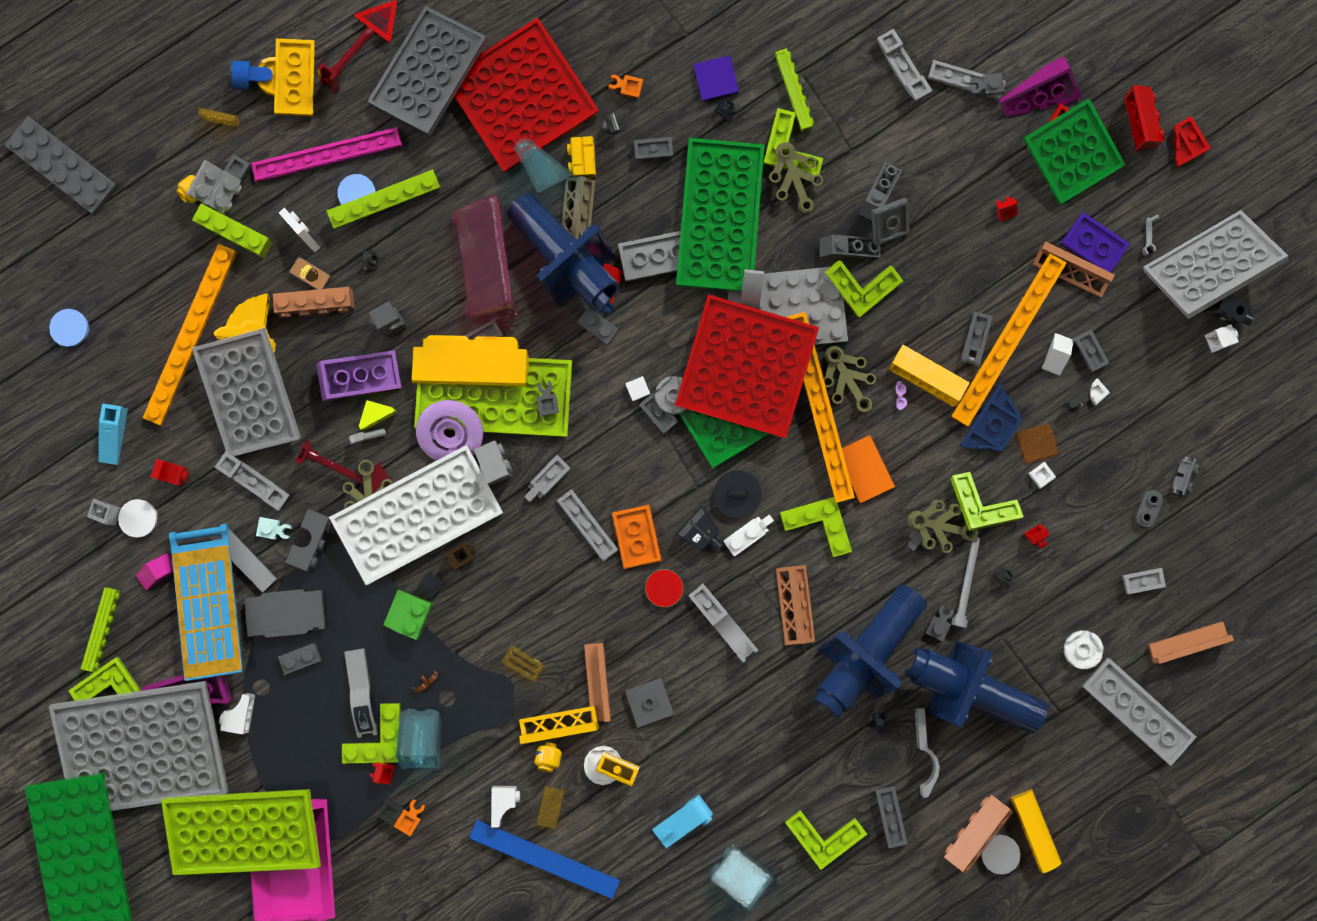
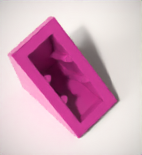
(155, 571)

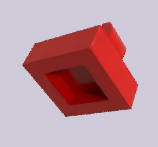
(1007, 209)
(1036, 536)
(383, 773)

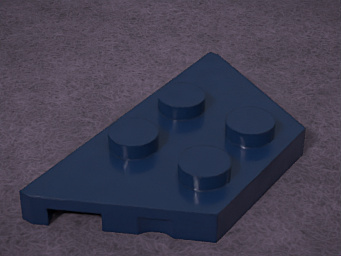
(994, 423)

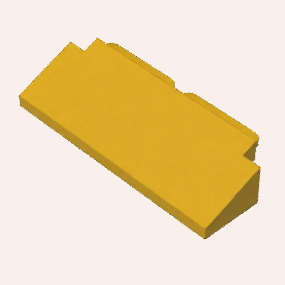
(470, 361)

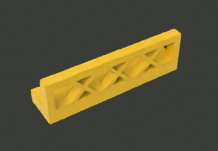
(558, 732)

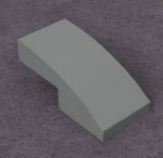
(752, 288)

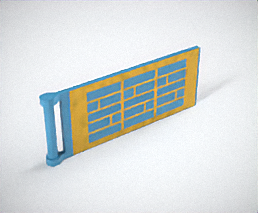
(206, 604)

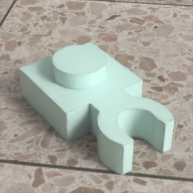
(270, 528)

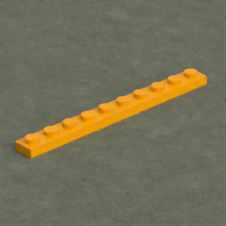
(189, 334)
(1008, 339)
(826, 425)

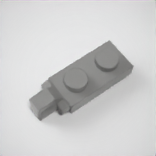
(547, 478)

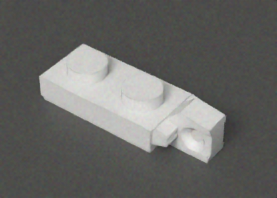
(747, 534)

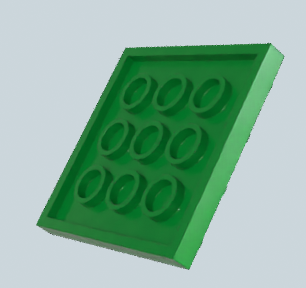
(1074, 151)
(718, 437)

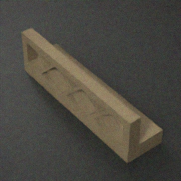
(583, 204)

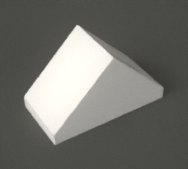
(1058, 354)

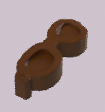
(427, 683)

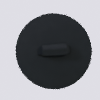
(737, 494)

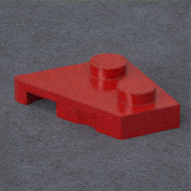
(1188, 141)

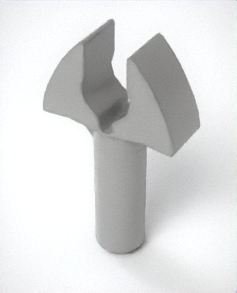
(360, 437)

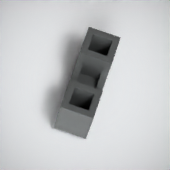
(386, 319)
(306, 557)

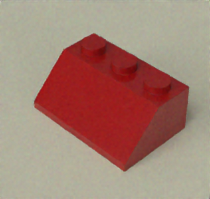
(1143, 117)

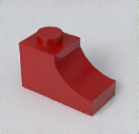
(170, 472)

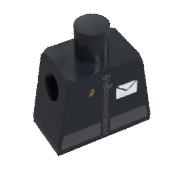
(1231, 310)
(700, 531)

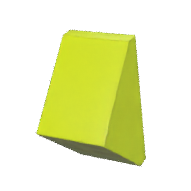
(374, 414)

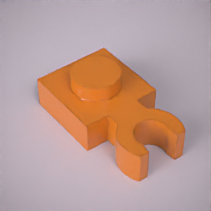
(629, 86)
(407, 820)

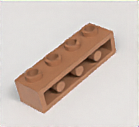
(313, 301)
(978, 834)

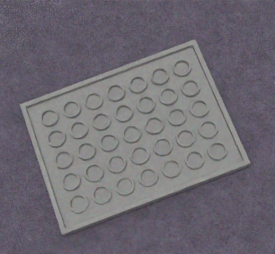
(144, 743)

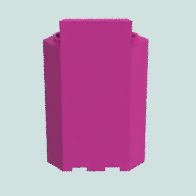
(298, 892)

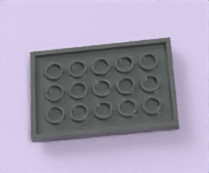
(427, 70)

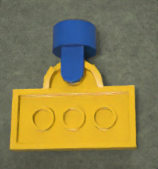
(285, 76)

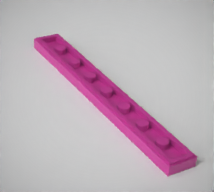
(326, 154)

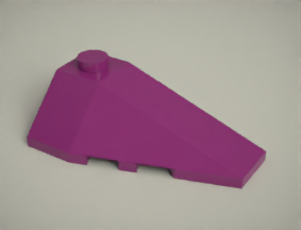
(1045, 88)

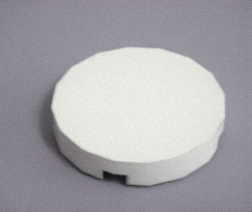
(137, 518)
(1083, 649)
(592, 761)

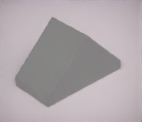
(104, 512)

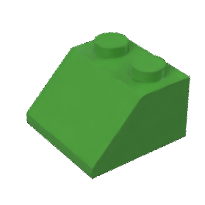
(408, 614)

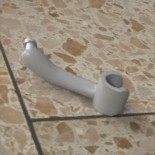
(1149, 235)

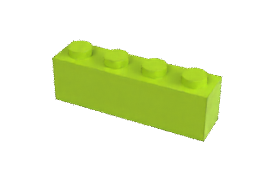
(232, 231)

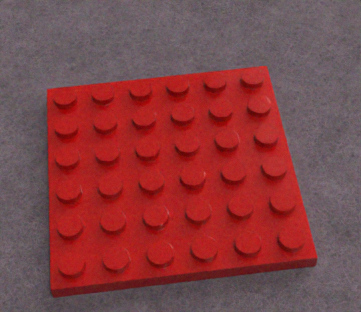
(523, 92)
(747, 366)

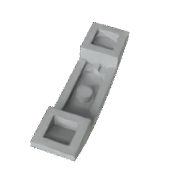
(903, 66)
(252, 480)

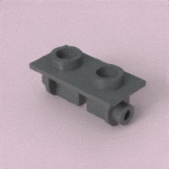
(1189, 470)

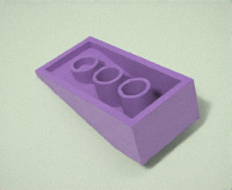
(358, 375)

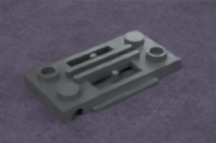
(285, 613)

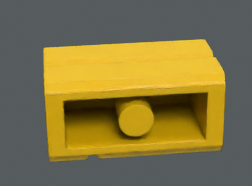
(582, 157)
(617, 768)

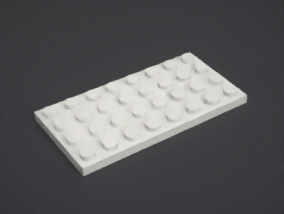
(416, 515)

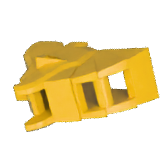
(247, 317)

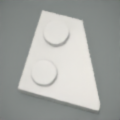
(301, 229)

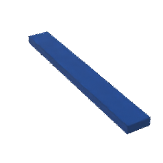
(544, 859)

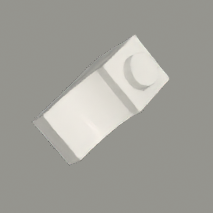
(1222, 338)
(239, 718)
(503, 799)

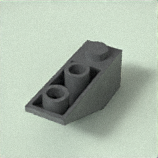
(881, 190)
(848, 247)

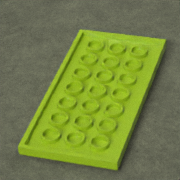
(510, 407)
(241, 832)

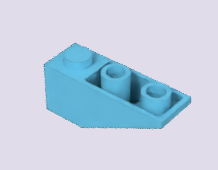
(111, 433)

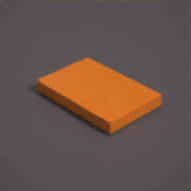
(866, 469)
(636, 536)

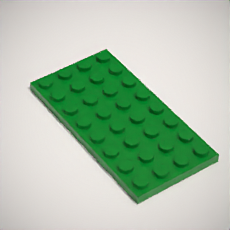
(719, 214)
(78, 849)

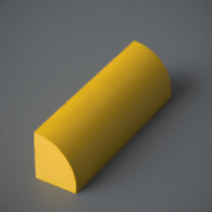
(928, 376)
(1036, 831)

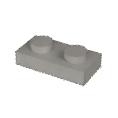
(1144, 581)

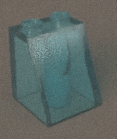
(539, 165)
(419, 739)
(741, 876)

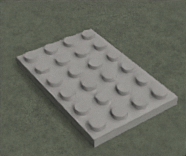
(1215, 264)
(807, 292)
(246, 392)

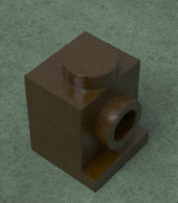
(454, 559)

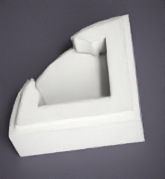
(1097, 392)

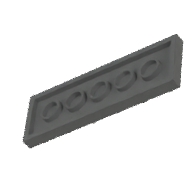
(61, 165)

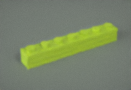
(794, 89)
(100, 629)

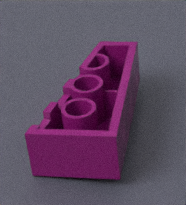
(217, 686)

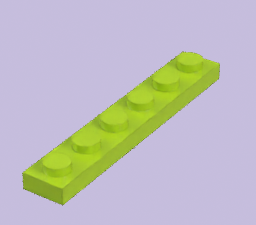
(383, 199)

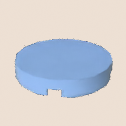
(354, 187)
(69, 327)

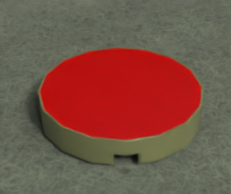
(664, 588)

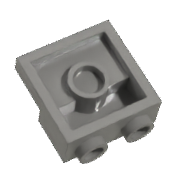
(214, 187)

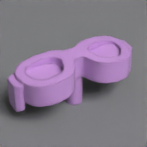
(900, 390)

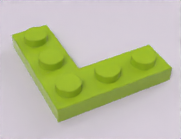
(781, 133)
(864, 298)
(973, 511)
(829, 514)
(112, 674)
(377, 752)
(824, 851)

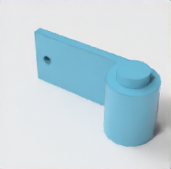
(683, 821)

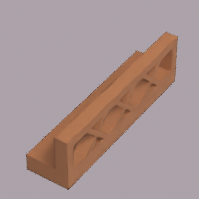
(1080, 266)
(799, 605)
(1189, 642)
(597, 680)

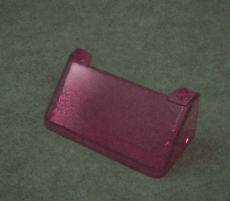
(484, 259)

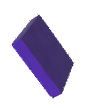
(716, 78)

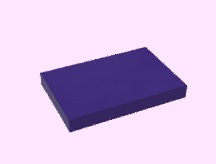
(1094, 243)

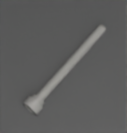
(960, 618)

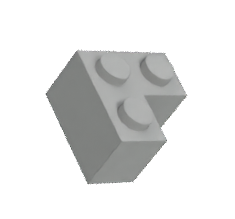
(492, 463)

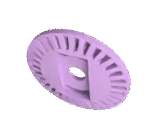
(437, 418)

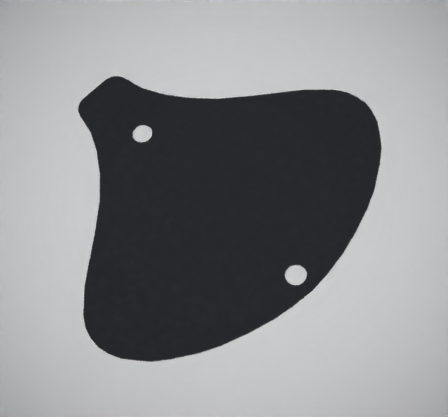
(308, 713)

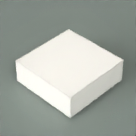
(637, 388)
(1042, 475)

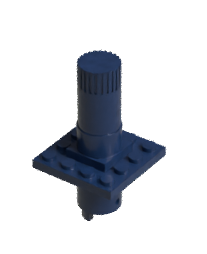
(573, 262)
(862, 662)
(962, 685)

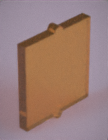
(1037, 442)

